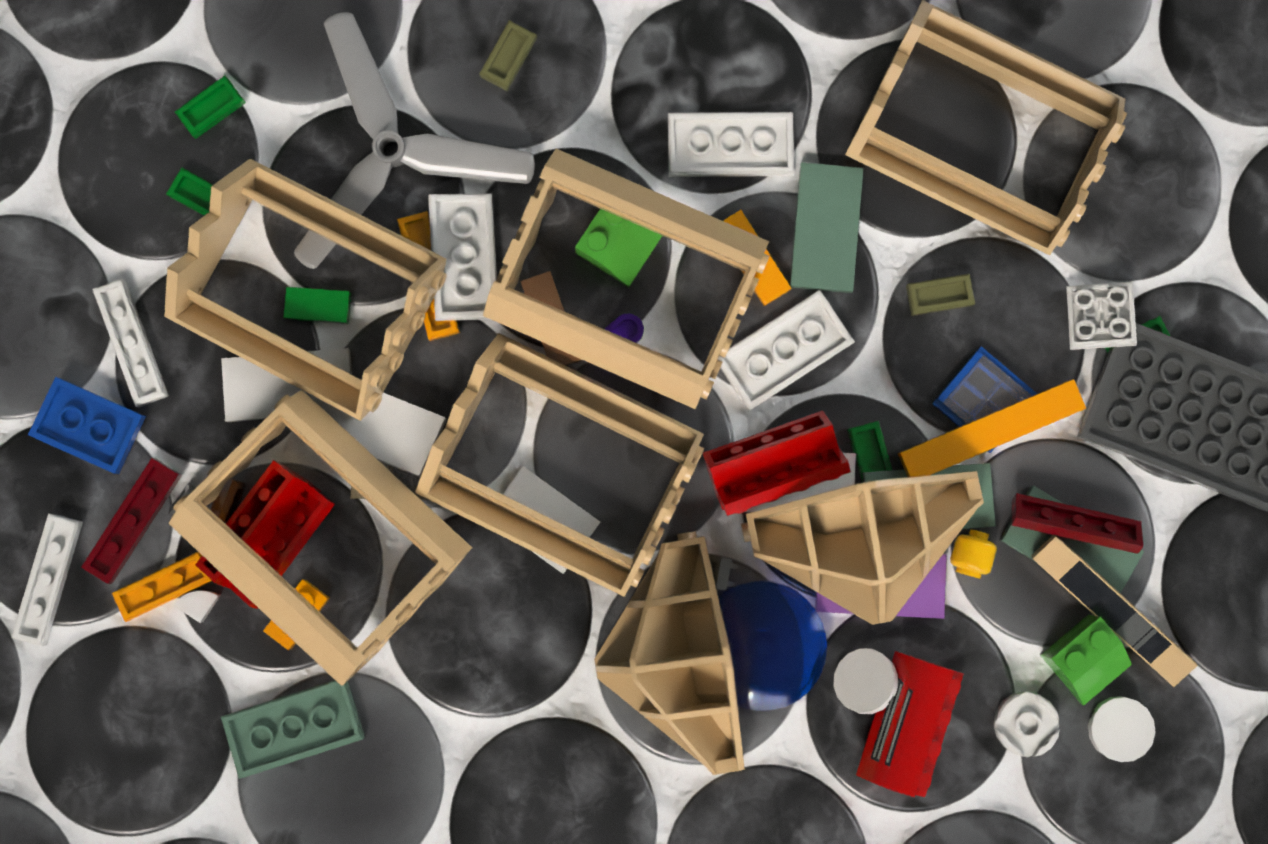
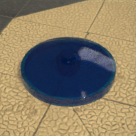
(772, 643)

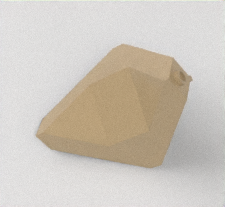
(867, 540)
(675, 657)

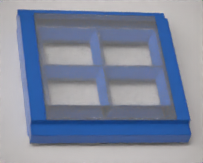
(980, 389)

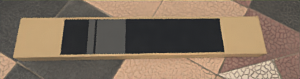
(1114, 609)

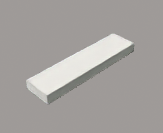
(130, 342)
(47, 579)

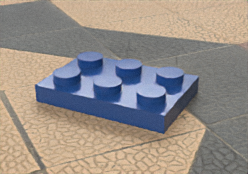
(87, 425)

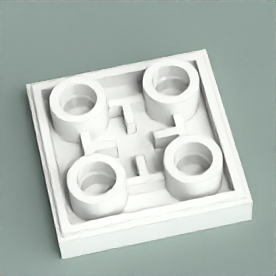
(1101, 315)

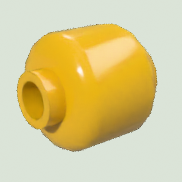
(973, 554)

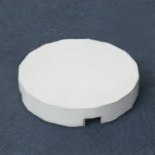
(865, 681)
(1026, 724)
(1121, 729)

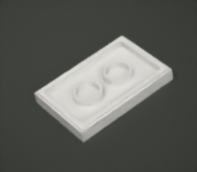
(541, 497)

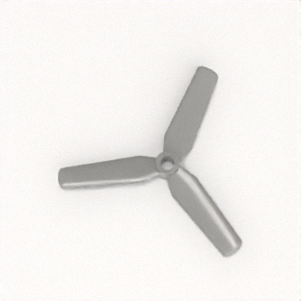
(423, 152)

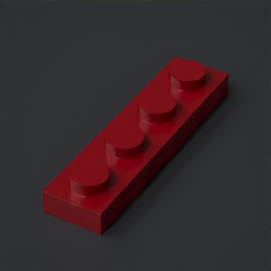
(131, 521)
(1077, 523)

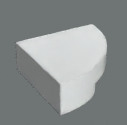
(197, 604)

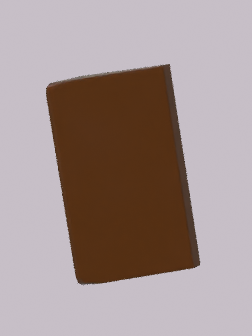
(228, 499)

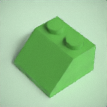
(617, 246)
(1087, 658)

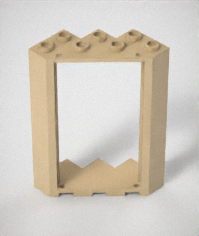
(1019, 71)
(649, 211)
(332, 221)
(528, 526)
(266, 586)

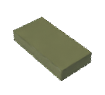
(508, 55)
(940, 294)

